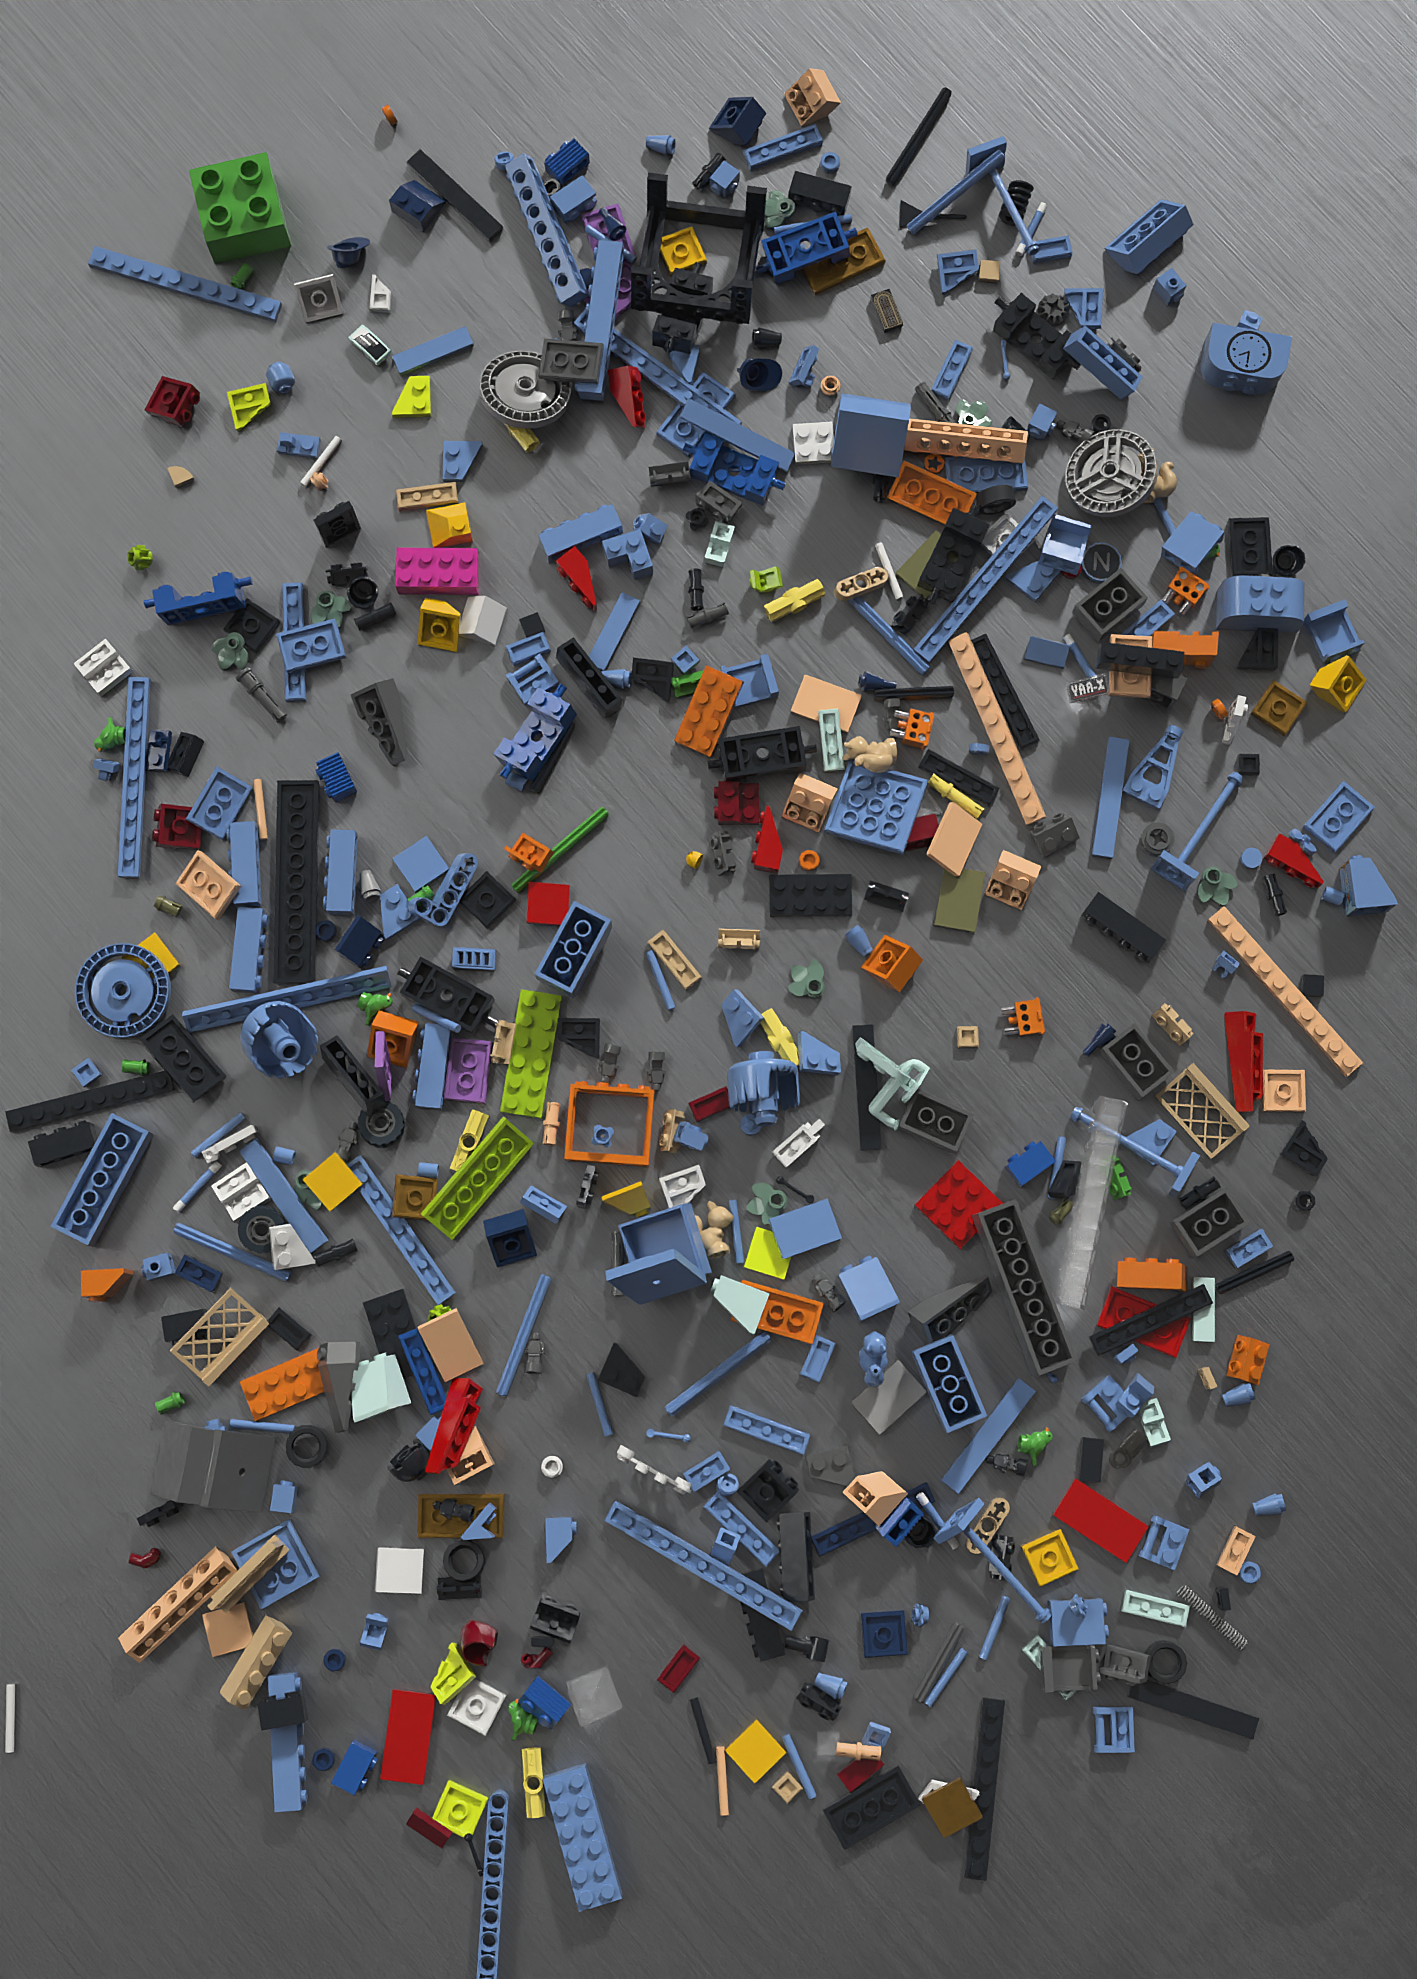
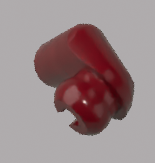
(147, 1560)
(536, 1661)

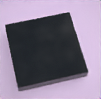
(253, 624)
(487, 899)

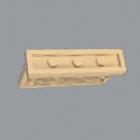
(1215, 1097)
(232, 1349)
(249, 1574)

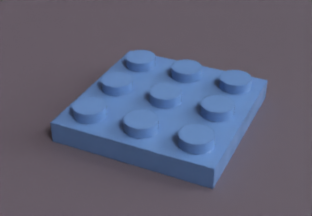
(288, 1574)

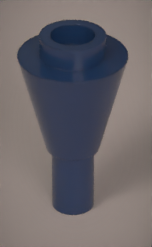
(615, 229)
(871, 682)
(1102, 1036)

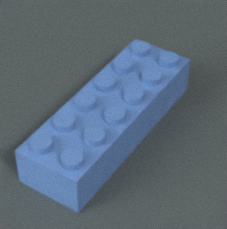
(102, 1180)
(582, 1837)

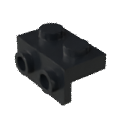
(555, 1620)

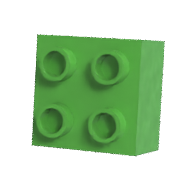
(240, 207)

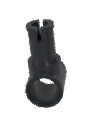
(813, 1647)

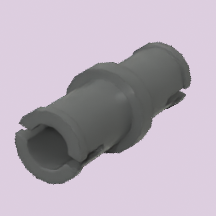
(707, 615)

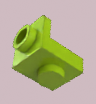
(766, 580)

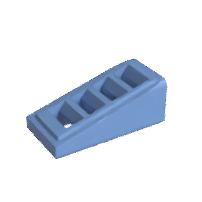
(474, 951)

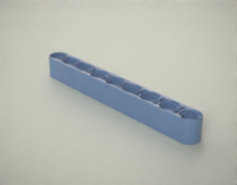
(493, 1881)

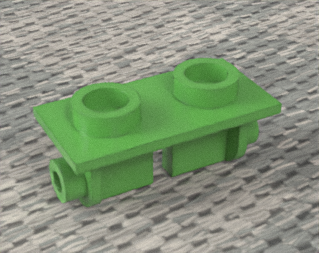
(686, 684)
(1119, 1186)

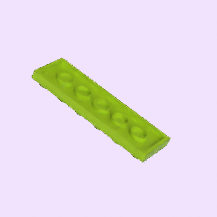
(531, 1054)
(477, 1178)

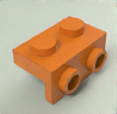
(530, 852)
(1248, 1359)

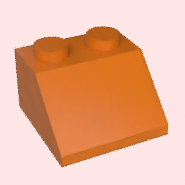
(892, 963)
(399, 1034)
(103, 1283)

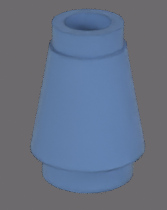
(663, 144)
(618, 678)
(859, 940)
(1239, 1395)
(1270, 1505)
(831, 1685)

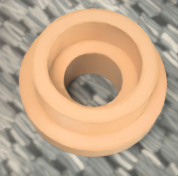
(830, 380)
(319, 481)

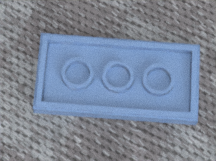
(678, 431)
(985, 473)

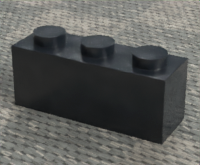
(819, 193)
(62, 1143)

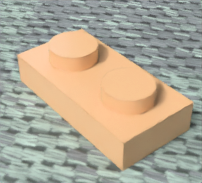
(1235, 1550)

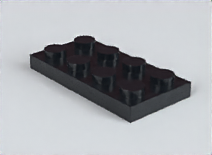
(810, 895)
(182, 1058)
(388, 1319)
(871, 1807)

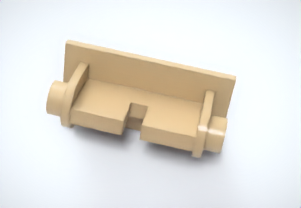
(739, 938)
(1165, 1017)
(503, 1042)
(670, 1121)

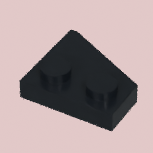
(586, 1196)
(621, 1372)

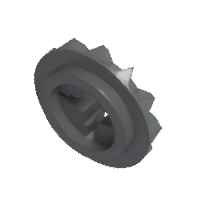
(1056, 316)
(1154, 829)

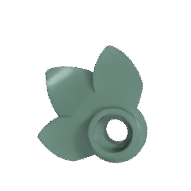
(774, 211)
(973, 413)
(334, 609)
(230, 654)
(1216, 889)
(805, 977)
(305, 1193)
(763, 1202)

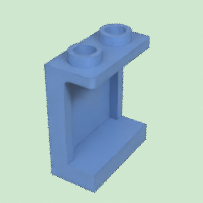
(1192, 542)
(1065, 544)
(1333, 632)
(758, 681)
(1070, 1630)

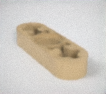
(855, 590)
(978, 1526)

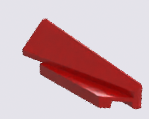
(1245, 1057)
(455, 1425)

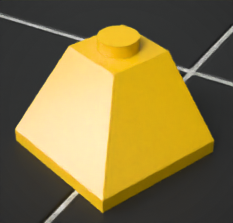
(449, 525)
(438, 625)
(1338, 683)
(629, 1200)

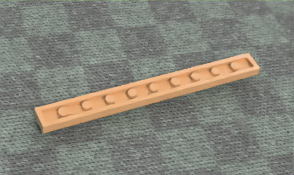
(997, 729)
(1285, 991)

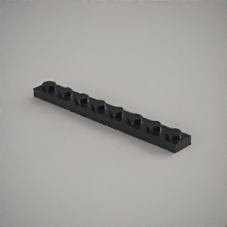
(89, 1101)
(985, 1782)

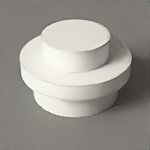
(552, 1466)

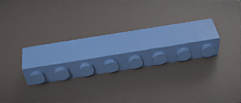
(602, 310)

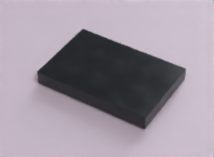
(1250, 546)

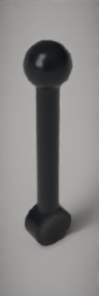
(809, 1198)
(468, 1838)

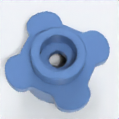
(606, 1141)
(1078, 1606)
(920, 1615)

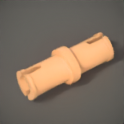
(551, 1124)
(858, 1751)

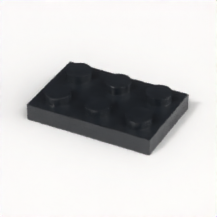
(337, 523)

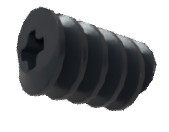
(1019, 192)

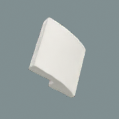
(103, 667)
(241, 1192)
(399, 1570)

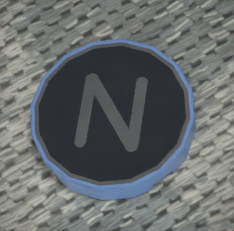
(1100, 562)

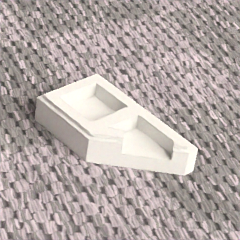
(380, 296)

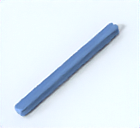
(956, 191)
(889, 634)
(231, 1251)
(523, 1335)
(718, 1373)

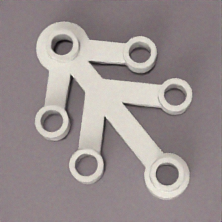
(680, 1485)

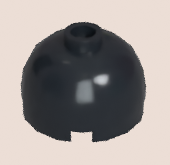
(410, 1462)

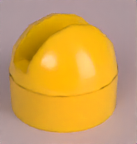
(694, 859)

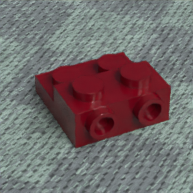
(173, 401)
(737, 803)
(173, 829)

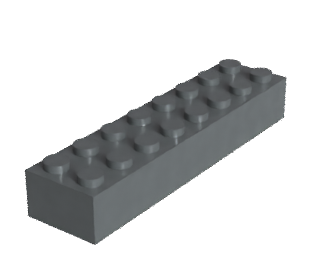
(1024, 1288)

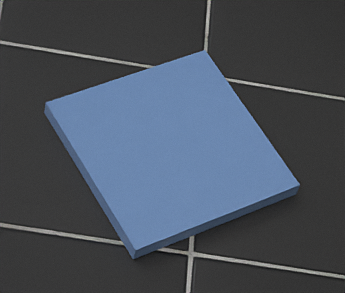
(876, 807)

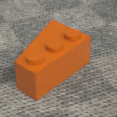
(1198, 649)
(1152, 1274)

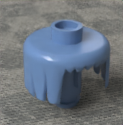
(278, 1039)
(763, 1085)

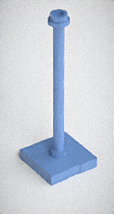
(979, 154)
(1175, 869)
(1180, 1172)
(959, 1523)

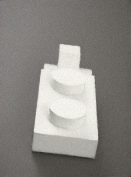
(798, 1143)
(229, 1144)

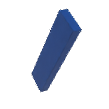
(423, 1370)

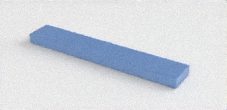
(735, 434)
(294, 618)
(1110, 797)
(283, 1195)
(988, 1435)

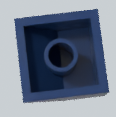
(738, 119)
(416, 204)
(359, 942)
(509, 1238)

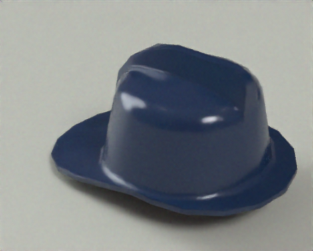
(348, 251)
(760, 374)

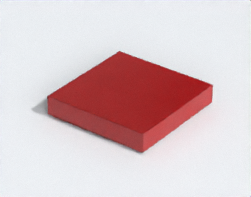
(547, 903)

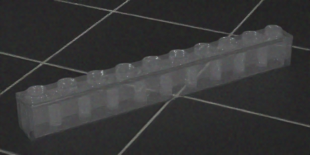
(1091, 1202)

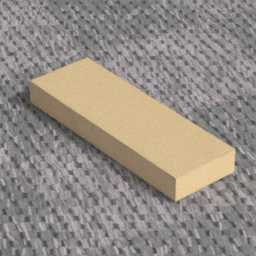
(427, 496)
(674, 960)

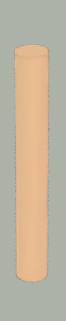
(260, 809)
(722, 1780)

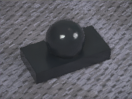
(1065, 1180)

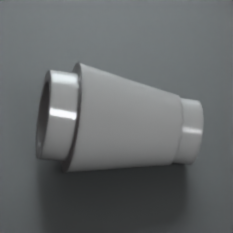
(369, 888)

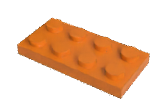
(929, 493)
(709, 711)
(788, 1314)
(283, 1385)

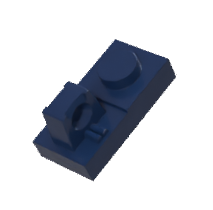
(158, 750)

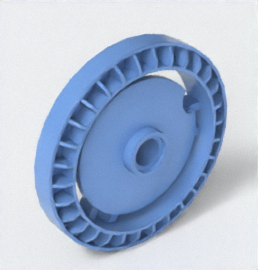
(109, 981)

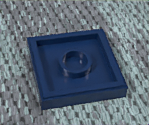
(884, 1633)

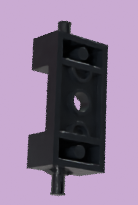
(1020, 323)
(677, 333)
(962, 536)
(740, 758)
(467, 1006)

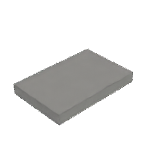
(890, 1400)

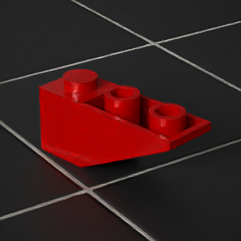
(626, 389)
(577, 572)
(769, 850)
(1291, 858)

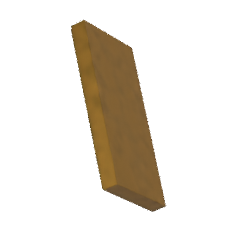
(863, 257)
(433, 1525)

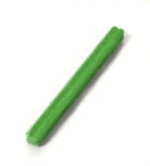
(562, 847)

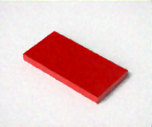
(1123, 1305)
(1100, 1520)
(408, 1736)

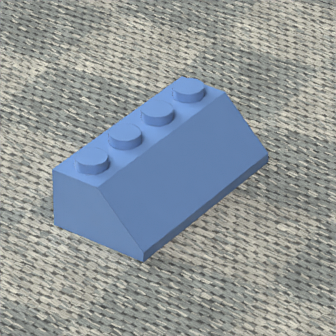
(1150, 235)

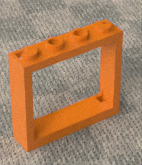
(604, 1089)

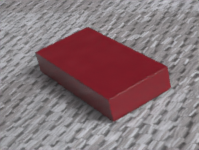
(710, 1104)
(678, 1668)
(858, 1771)
(429, 1828)

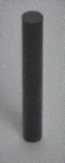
(703, 1730)

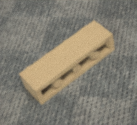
(255, 1662)

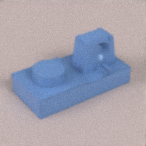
(801, 373)
(298, 445)

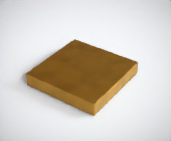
(1278, 708)
(412, 1196)
(952, 1807)

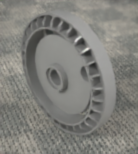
(521, 391)
(1106, 460)

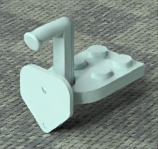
(898, 1078)

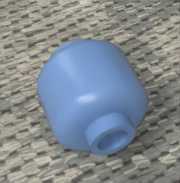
(280, 377)

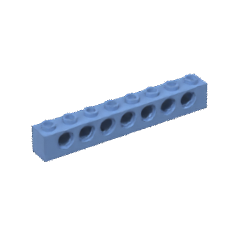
(525, 167)

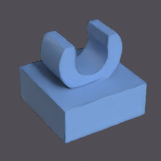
(106, 768)
(1227, 962)

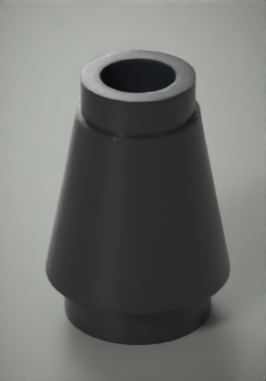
(764, 337)

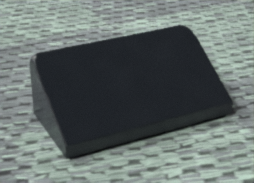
(185, 754)

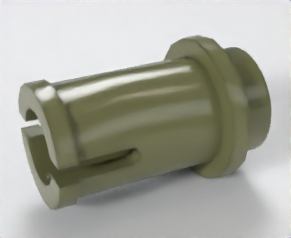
(167, 906)
(1061, 1212)

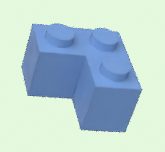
(630, 549)

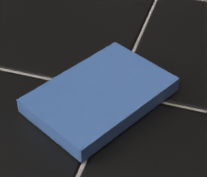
(311, 645)
(218, 803)
(1338, 817)
(804, 1229)

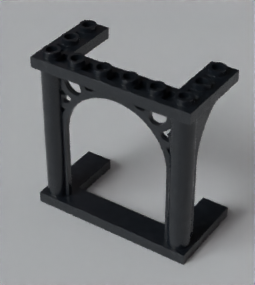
(682, 304)

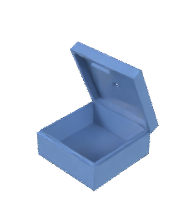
(870, 435)
(662, 1255)

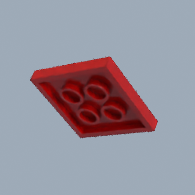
(953, 1202)

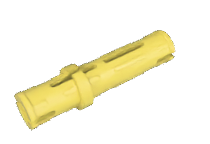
(948, 791)

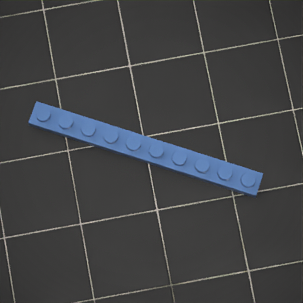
(185, 284)
(657, 372)
(985, 579)
(134, 777)
(299, 996)
(704, 1565)

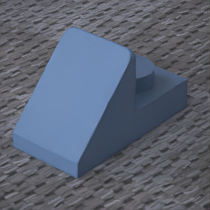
(1135, 1395)
(477, 1529)

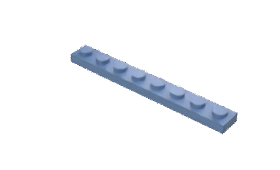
(401, 1233)

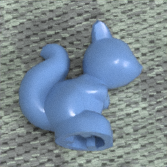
(873, 1358)

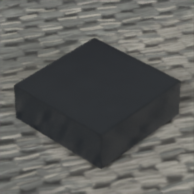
(532, 624)
(1248, 764)
(1312, 985)
(1223, 1598)
(542, 1641)

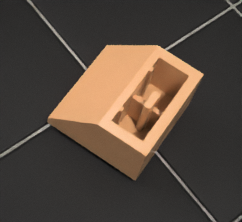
(812, 97)
(809, 802)
(1012, 880)
(473, 1459)
(875, 1495)

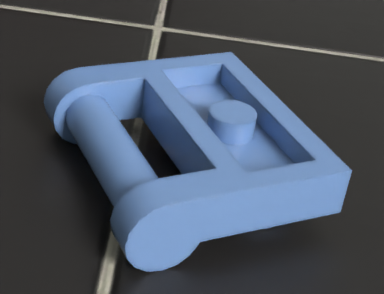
(543, 679)
(1109, 1392)
(1170, 1544)
(1121, 1729)

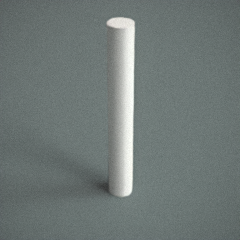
(321, 460)
(887, 566)
(10, 1718)

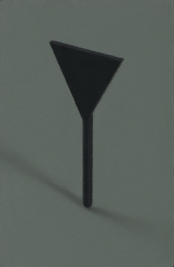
(909, 212)

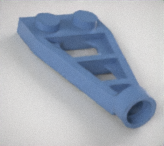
(1144, 790)

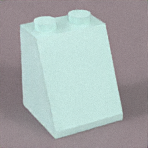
(740, 1301)
(378, 1388)

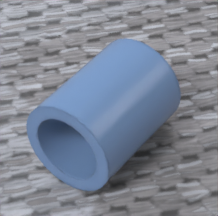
(516, 781)
(1332, 896)
(284, 1155)
(428, 1170)

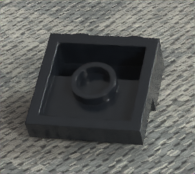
(768, 1489)

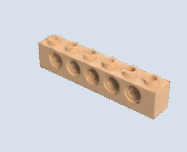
(974, 436)
(177, 1604)

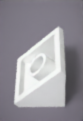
(318, 298)
(482, 619)

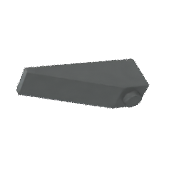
(383, 713)
(944, 1312)
(336, 1368)

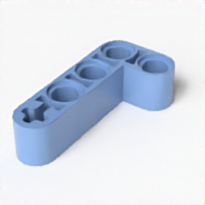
(447, 886)

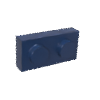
(198, 1273)

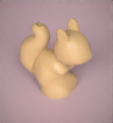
(1165, 483)
(872, 757)
(712, 1236)

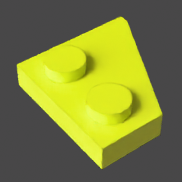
(414, 399)
(248, 403)
(452, 1675)

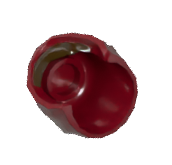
(477, 1641)

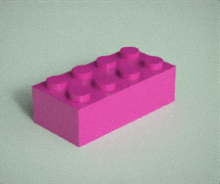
(437, 571)

